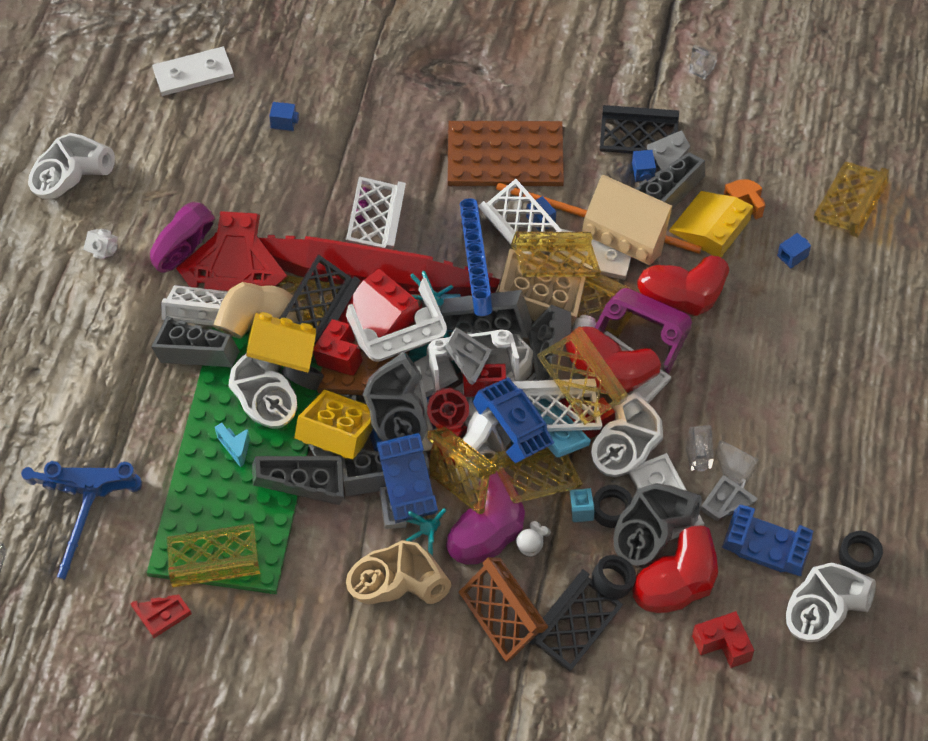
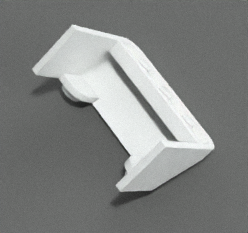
(428, 327)
(498, 341)

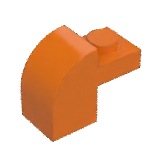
(748, 192)

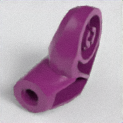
(181, 236)
(486, 534)

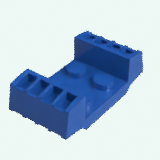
(516, 417)
(407, 477)
(767, 543)

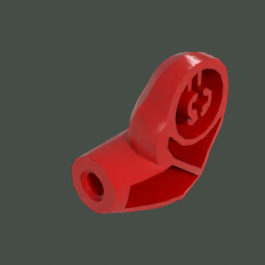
(685, 290)
(629, 367)
(679, 579)

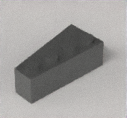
(676, 181)
(508, 314)
(546, 331)
(193, 345)
(365, 473)
(301, 475)

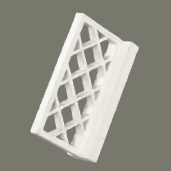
(392, 213)
(505, 227)
(194, 310)
(549, 390)

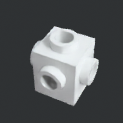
(101, 243)

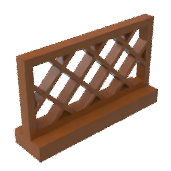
(518, 601)

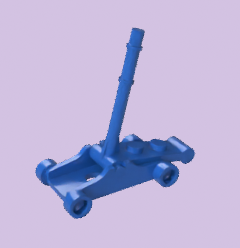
(85, 481)

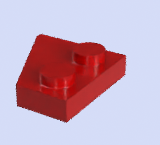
(161, 613)

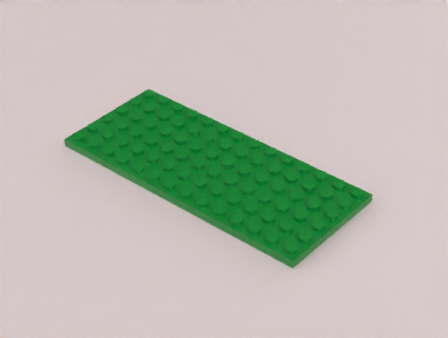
(217, 493)

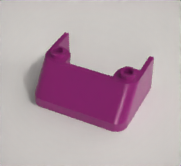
(674, 322)

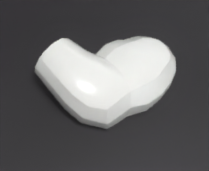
(628, 439)

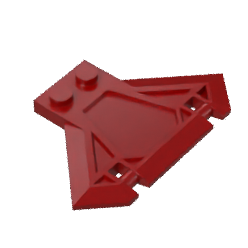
(232, 256)

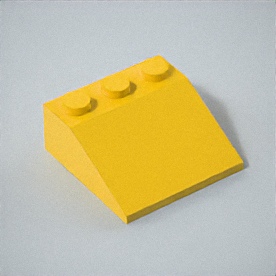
(713, 221)
(281, 342)
(335, 424)

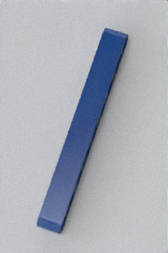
(476, 257)

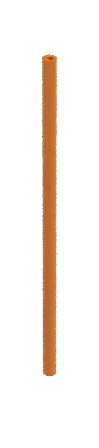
(582, 212)

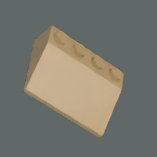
(627, 220)
(541, 291)

